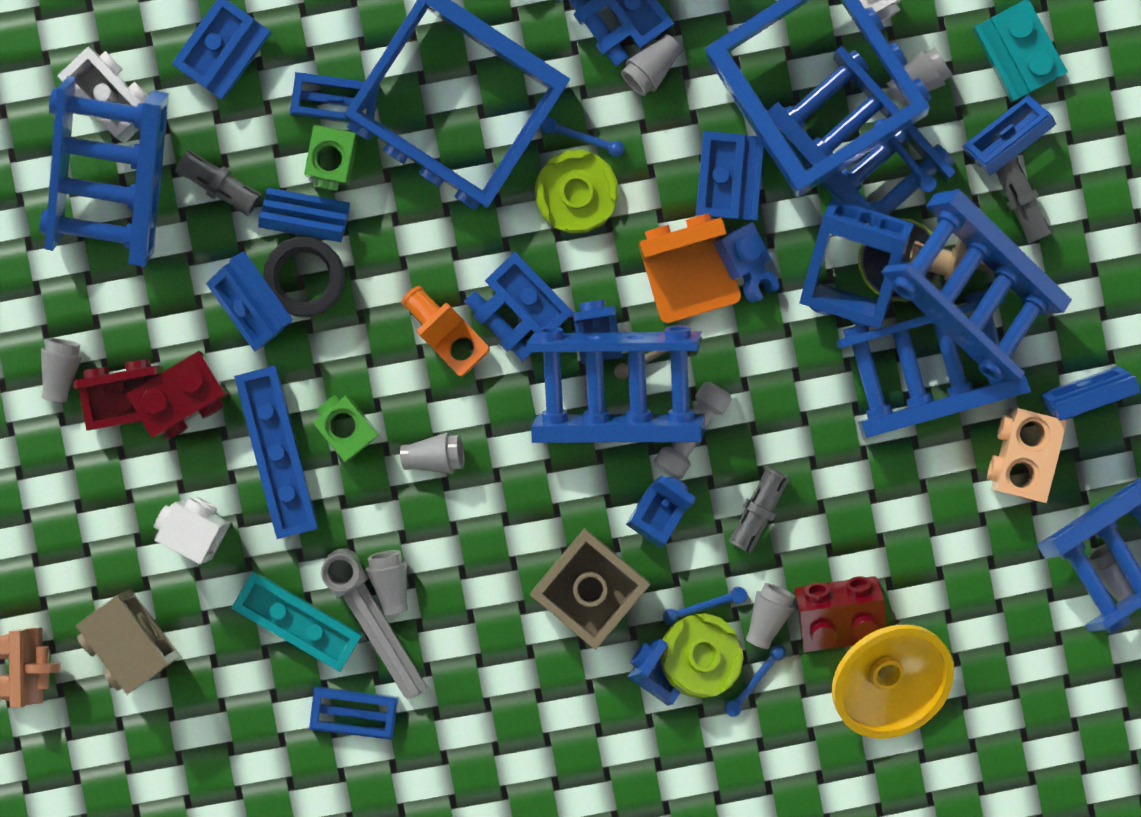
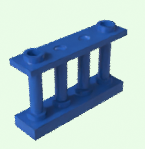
(143, 157)
(846, 184)
(1010, 268)
(920, 404)
(596, 423)
(1102, 522)

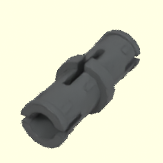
(218, 182)
(1023, 201)
(759, 509)

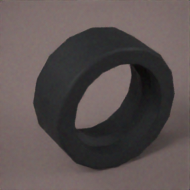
(327, 254)

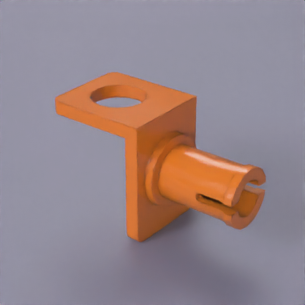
(442, 327)

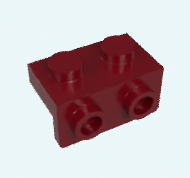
(105, 396)
(178, 396)
(839, 612)

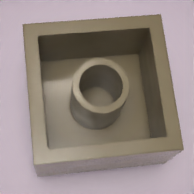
(590, 588)
(126, 642)

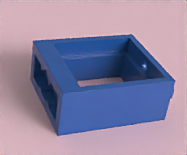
(865, 228)

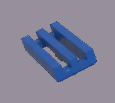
(298, 95)
(1011, 138)
(305, 209)
(389, 716)

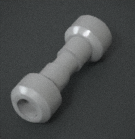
(711, 402)

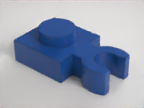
(744, 257)

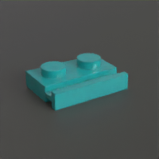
(1019, 50)

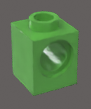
(330, 138)
(362, 435)

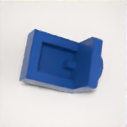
(596, 319)
(661, 509)
(649, 674)

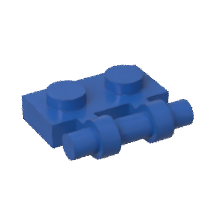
(639, 20)
(526, 296)

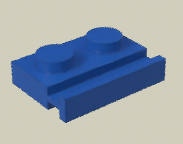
(221, 48)
(729, 176)
(249, 301)
(1089, 393)

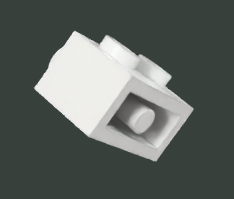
(99, 80)
(191, 529)

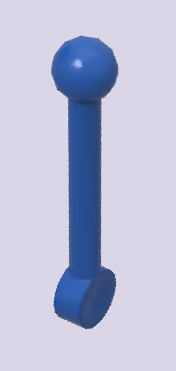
(550, 126)
(926, 182)
(736, 595)
(733, 706)

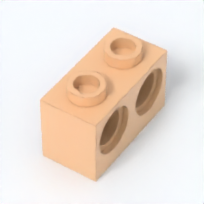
(1038, 458)

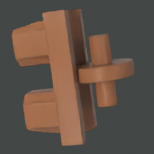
(27, 667)

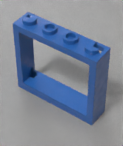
(494, 42)
(765, 128)

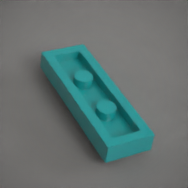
(296, 621)

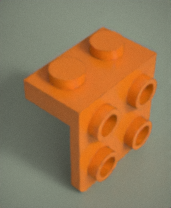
(687, 269)

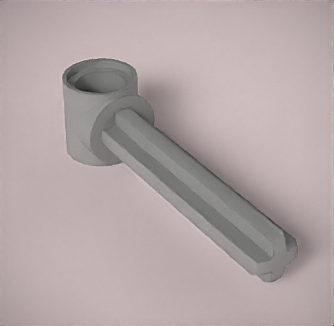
(373, 622)

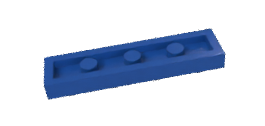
(276, 452)

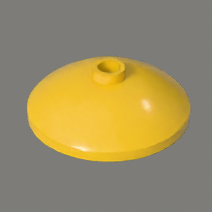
(902, 693)

